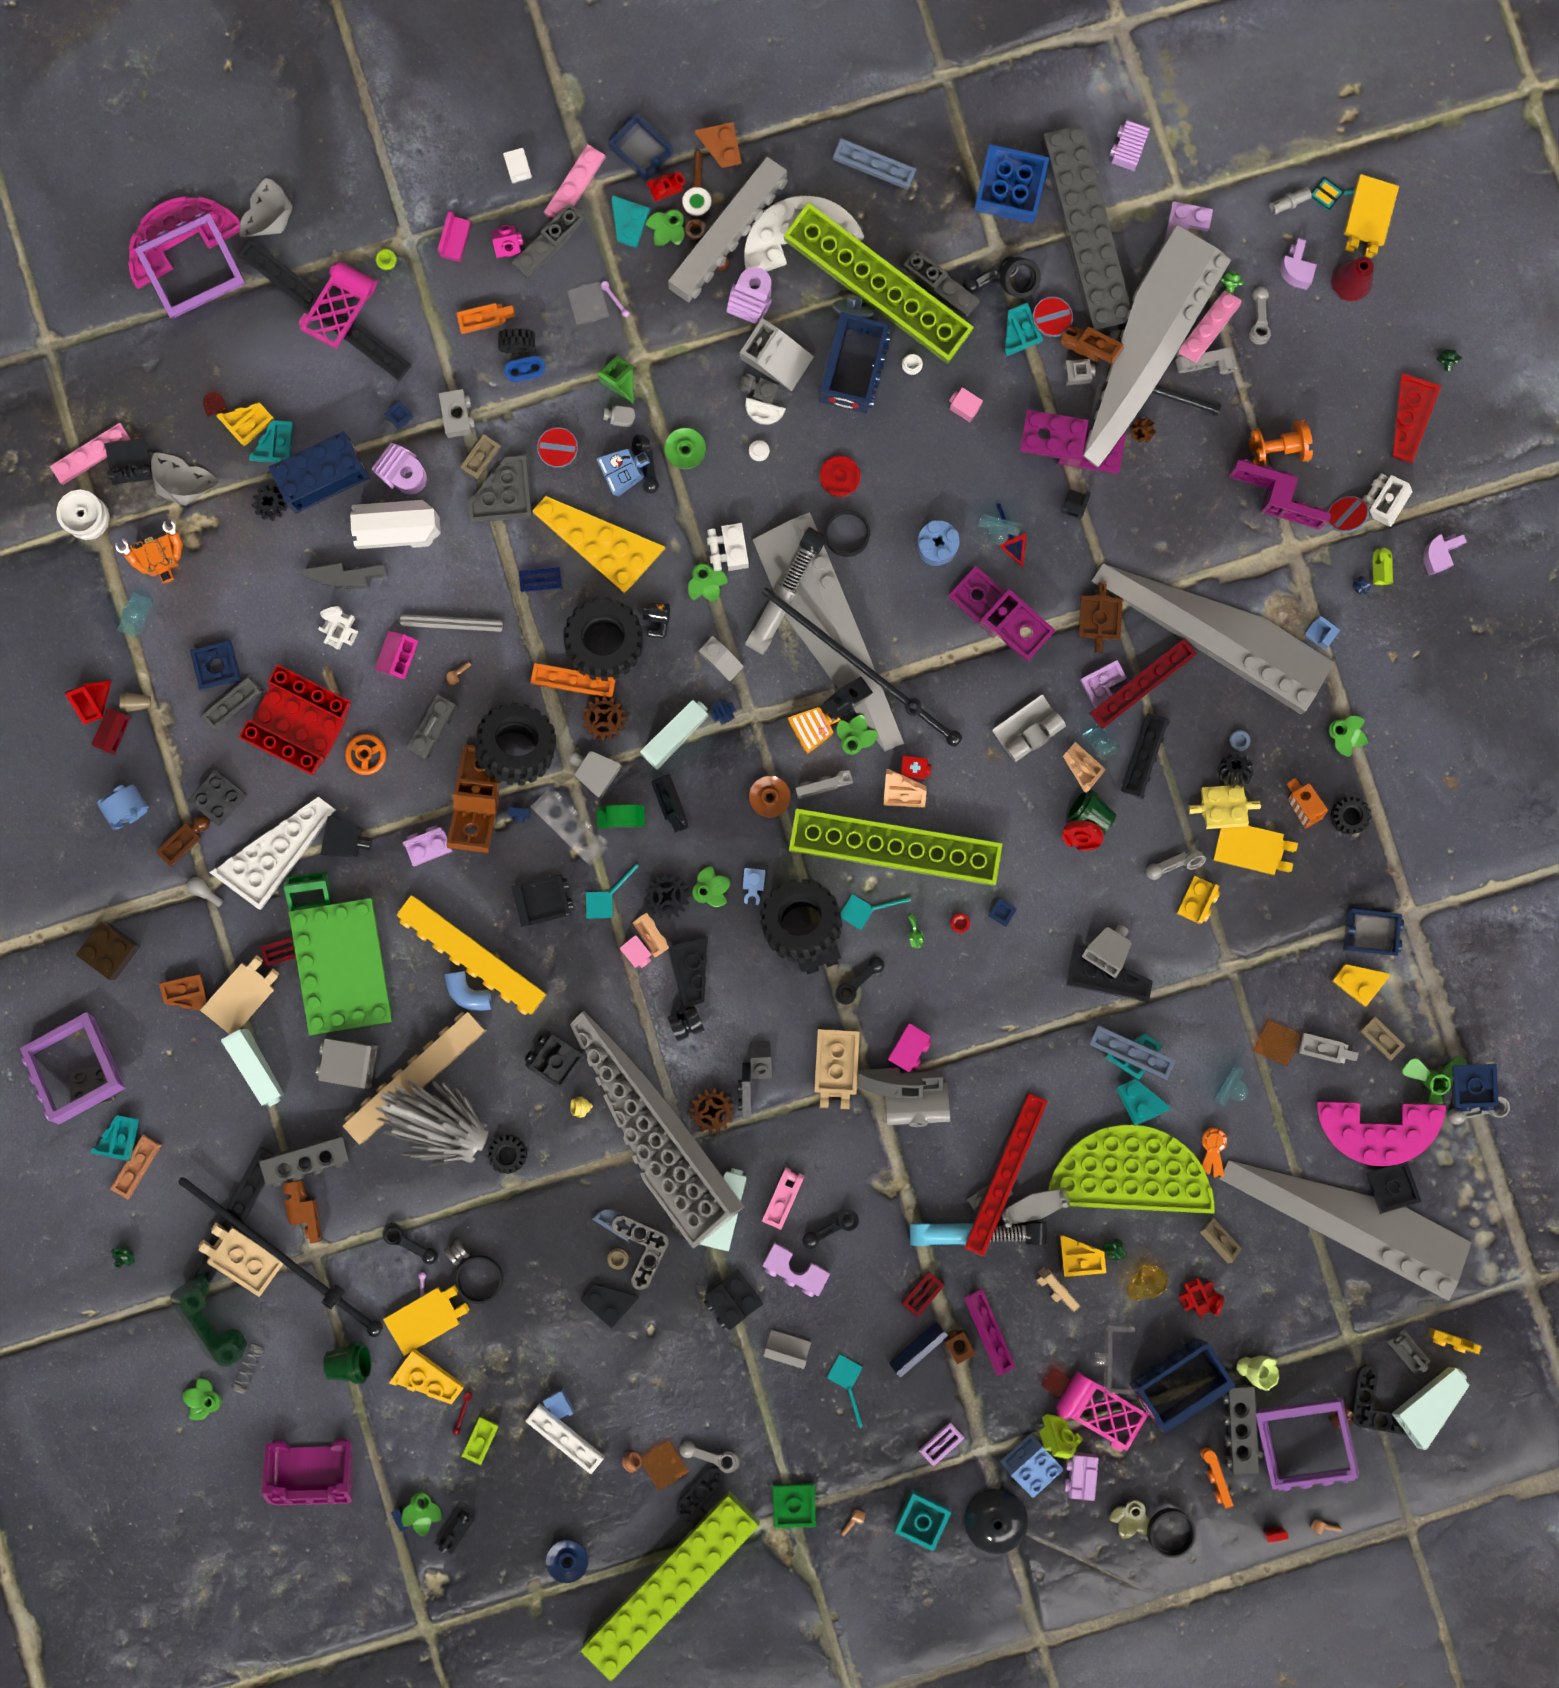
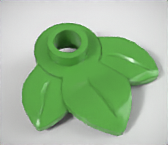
(664, 229)
(708, 585)
(856, 731)
(1350, 736)
(714, 888)
(915, 936)
(199, 1397)
(421, 1516)

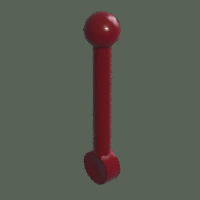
(467, 1396)

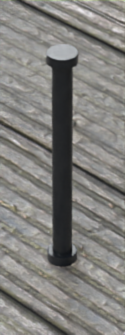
(1187, 400)

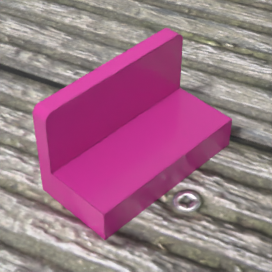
(454, 237)

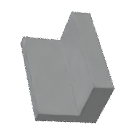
(787, 1349)

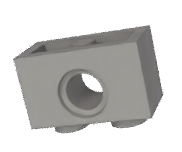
(449, 403)

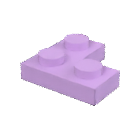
(1188, 217)
(1099, 682)

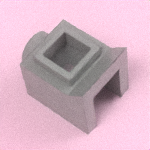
(1079, 372)

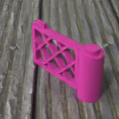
(355, 285)
(1076, 1399)

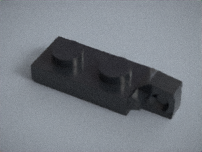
(670, 802)

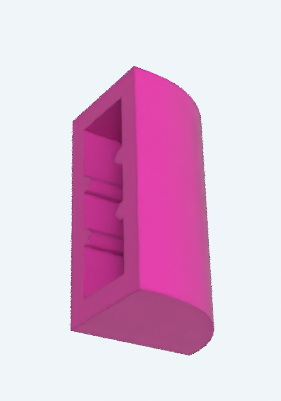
(396, 655)

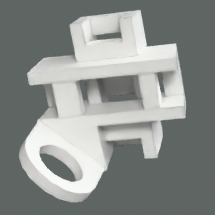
(335, 617)

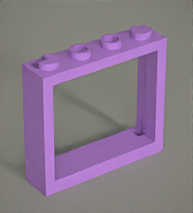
(206, 296)
(115, 1082)
(1300, 1409)

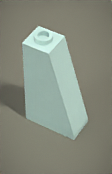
(674, 734)
(253, 1066)
(722, 1237)
(1431, 1406)

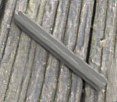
(451, 622)

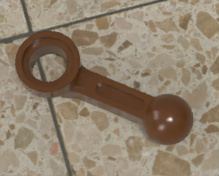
(699, 224)

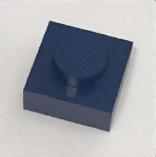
(399, 415)
(519, 814)
(1002, 912)
(397, 1515)

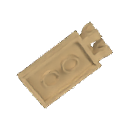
(240, 996)
(836, 1065)
(241, 1259)
(1060, 1291)

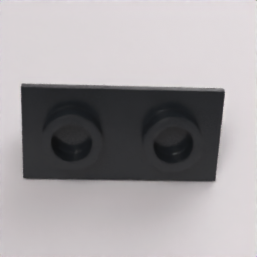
(454, 1531)

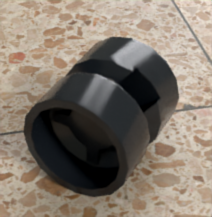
(686, 1023)

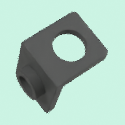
(760, 1062)

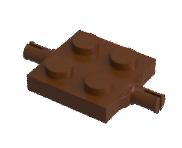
(1100, 617)

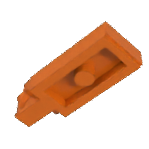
(484, 317)

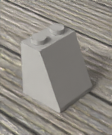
(347, 1063)

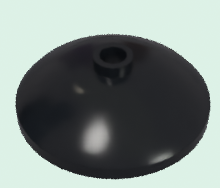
(991, 1507)

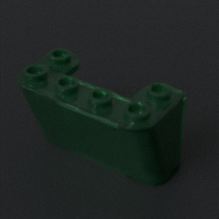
(221, 1349)

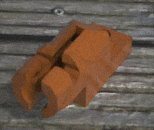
(1092, 344)
(302, 1210)

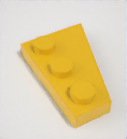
(427, 1377)

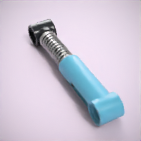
(931, 1234)

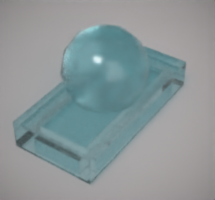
(999, 528)
(135, 615)
(1101, 743)
(1232, 1088)

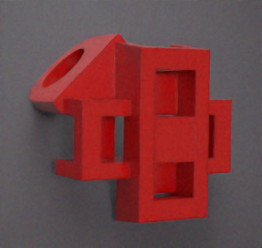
(1212, 1299)

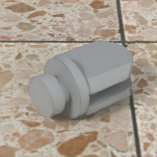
(619, 415)

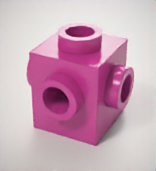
(506, 241)

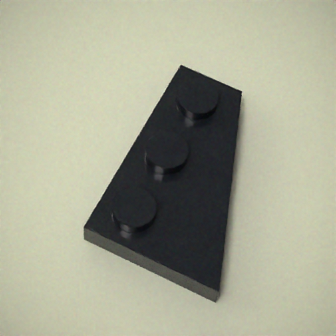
(689, 970)

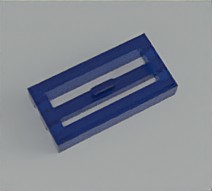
(538, 580)

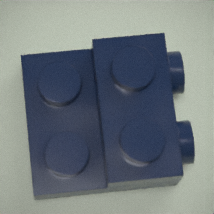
(1475, 1087)

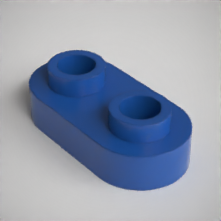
(525, 369)

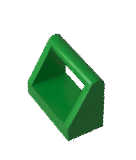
(305, 883)

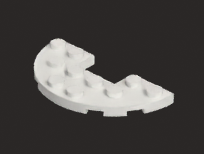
(767, 233)

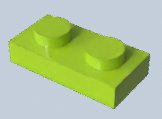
(480, 1440)

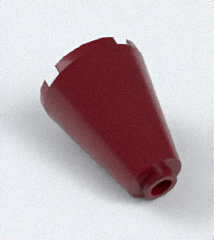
(1353, 279)

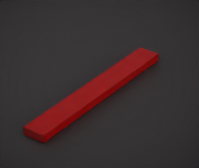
(1005, 1174)

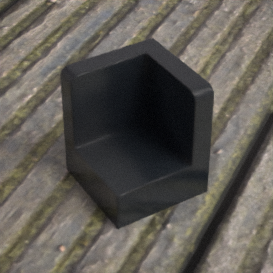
(1075, 504)

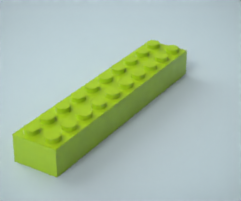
(878, 283)
(895, 847)
(670, 1585)

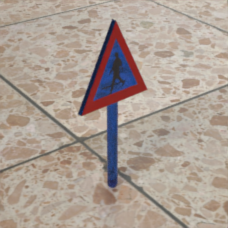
(1015, 546)

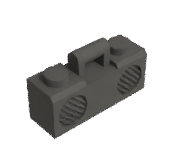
(432, 727)

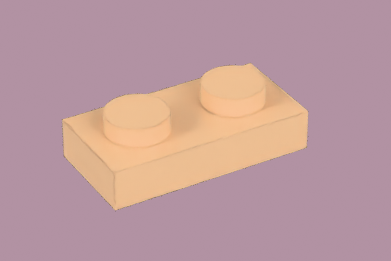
(649, 933)

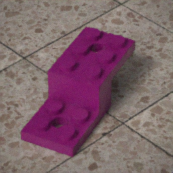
(1065, 441)
(1279, 494)
(1001, 613)

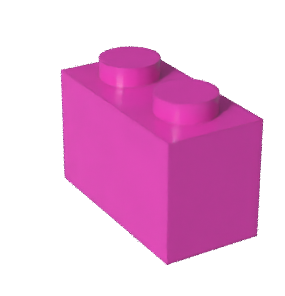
(909, 1048)

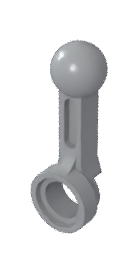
(1260, 295)
(1193, 860)
(1457, 1117)
(688, 1450)

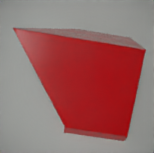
(89, 700)

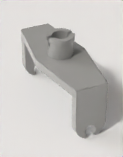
(1035, 1206)

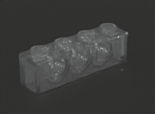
(543, 808)

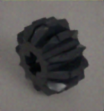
(262, 506)
(1235, 770)

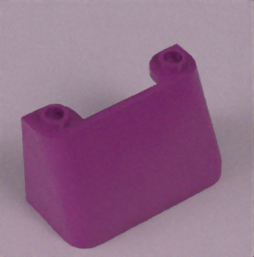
(307, 1474)

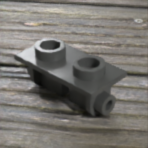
(1409, 1352)

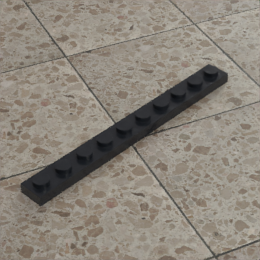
(307, 296)

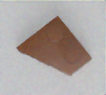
(721, 143)
(185, 992)

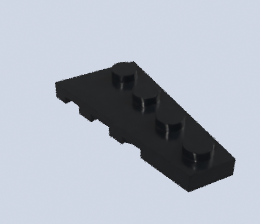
(1088, 976)

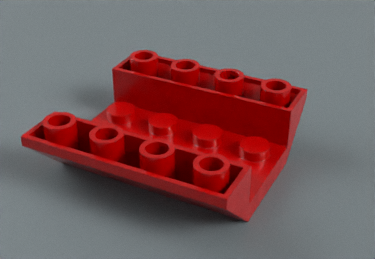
(297, 720)

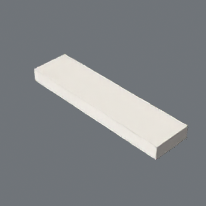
(565, 1438)

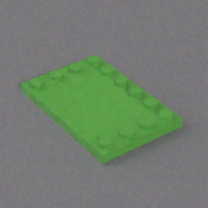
(340, 966)

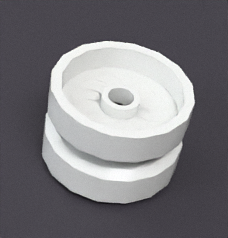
(71, 517)

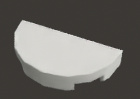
(763, 412)

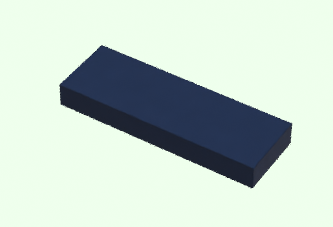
(918, 1349)

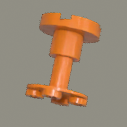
(1291, 442)

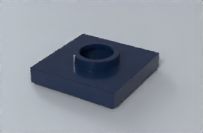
(203, 657)

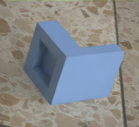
(1322, 632)
(559, 1404)

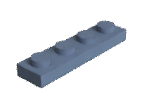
(874, 164)
(1132, 1053)

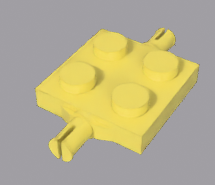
(1224, 807)

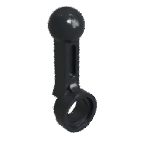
(973, 284)
(642, 444)
(875, 965)
(811, 1239)
(428, 1255)

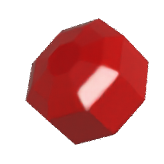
(960, 923)

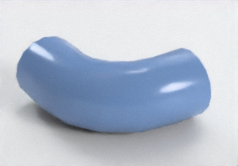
(465, 996)

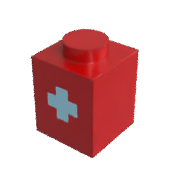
(915, 768)

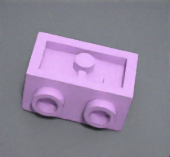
(427, 846)

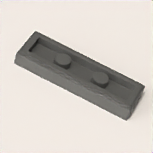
(231, 704)

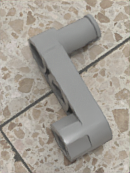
(1222, 358)

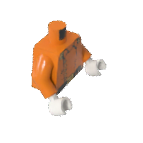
(156, 553)

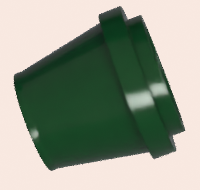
(1092, 809)
(348, 1363)

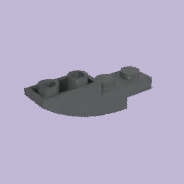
(549, 242)
(940, 284)
(336, 575)
(892, 1084)

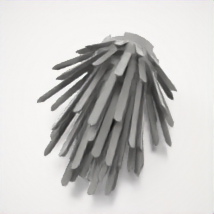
(441, 1131)

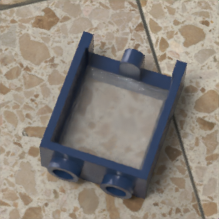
(640, 147)
(1373, 932)

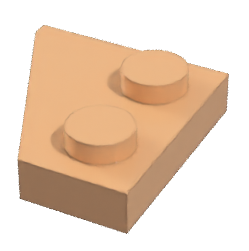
(1083, 766)
(903, 791)

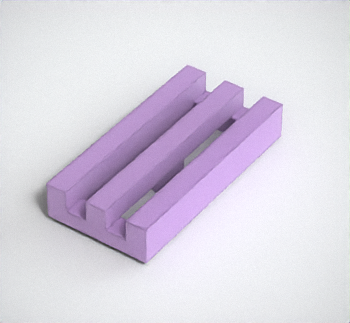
(960, 1437)

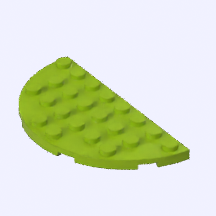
(1133, 1170)

